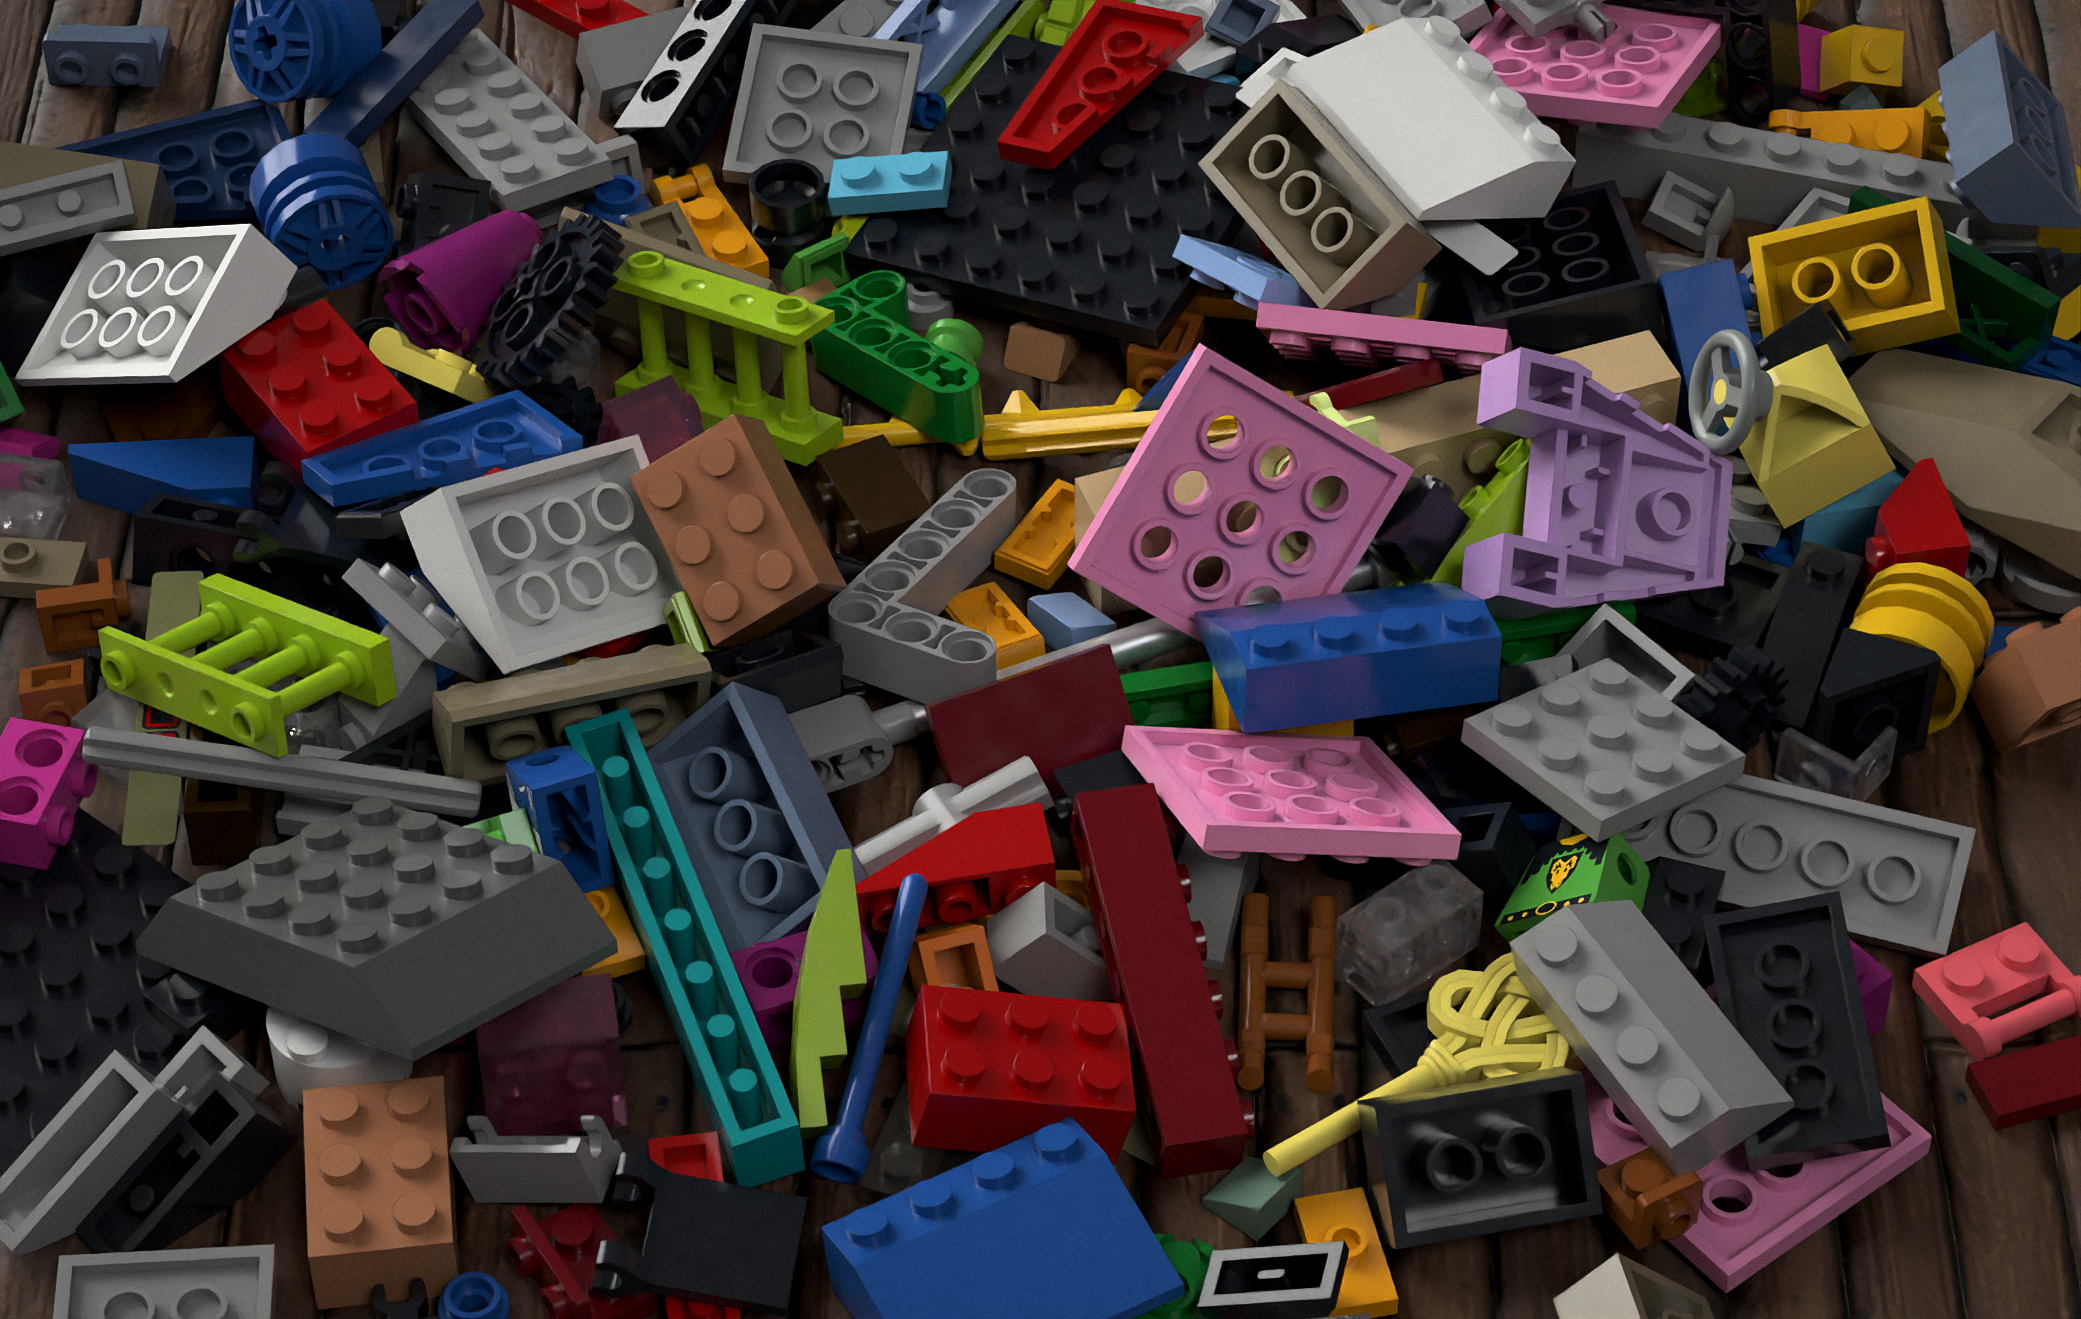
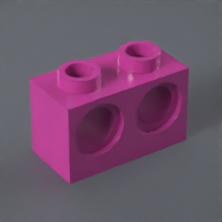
(40, 789)

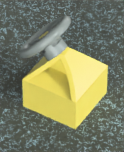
(1792, 424)

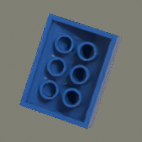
(1353, 655)
(1005, 1237)

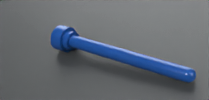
(842, 1150)

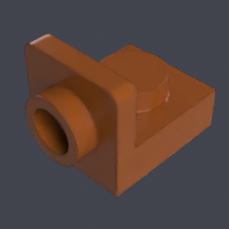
(1149, 364)
(76, 613)
(53, 692)
(1649, 1198)

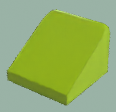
(686, 625)

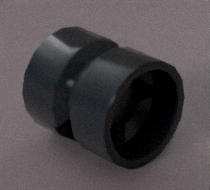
(787, 208)

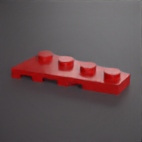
(1094, 76)

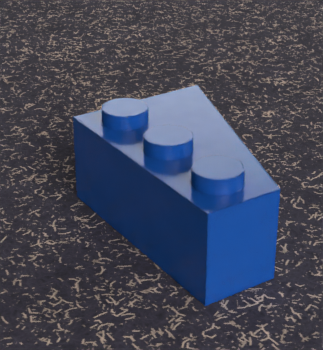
(1694, 308)

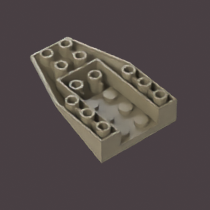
(1997, 439)

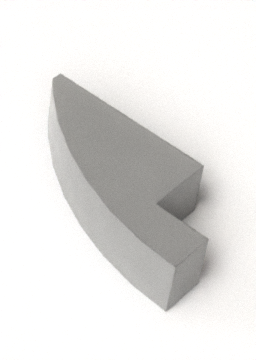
(103, 1136)

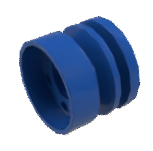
(302, 46)
(322, 208)

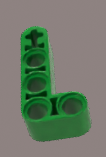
(890, 365)

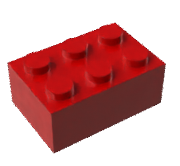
(311, 386)
(1012, 1063)

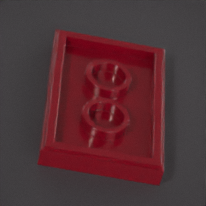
(1048, 712)

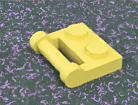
(431, 366)

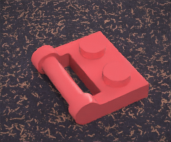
(1995, 976)

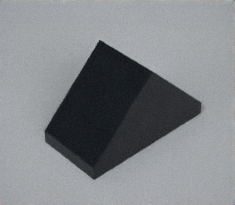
(26, 300)
(1274, 1281)

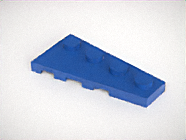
(441, 450)

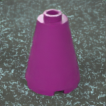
(448, 285)

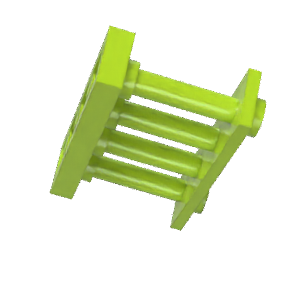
(751, 311)
(247, 625)

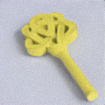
(1464, 1052)

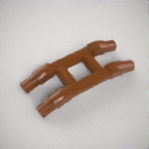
(1315, 976)

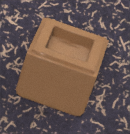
(1042, 348)

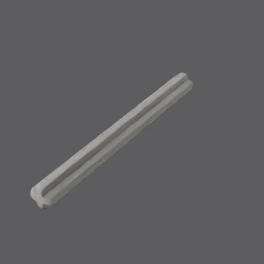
(286, 774)

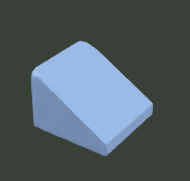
(1067, 619)

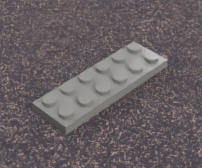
(505, 128)
(1787, 842)

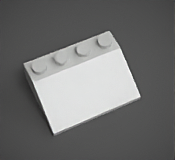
(1437, 122)
(157, 305)
(547, 554)

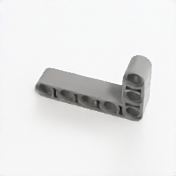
(893, 606)

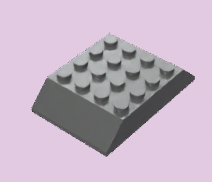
(385, 927)

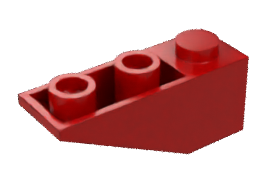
(968, 869)

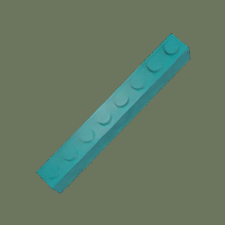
(689, 958)

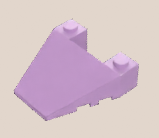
(1610, 497)

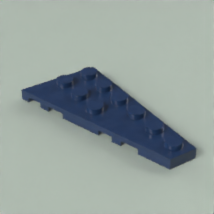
(202, 155)

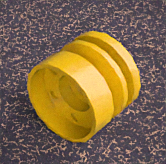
(1935, 612)

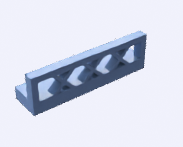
(947, 34)

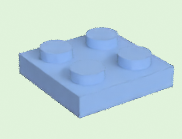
(1242, 272)

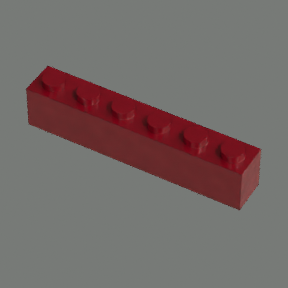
(1157, 971)

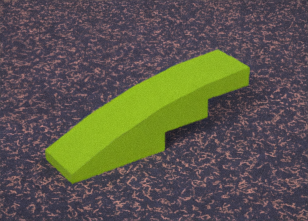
(829, 972)

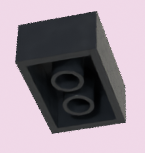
(1480, 1157)

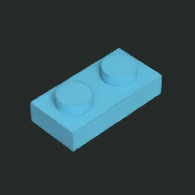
(890, 183)

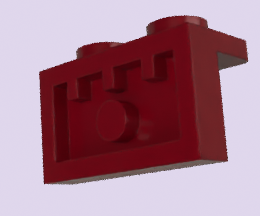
(562, 1260)

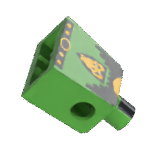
(1574, 873)

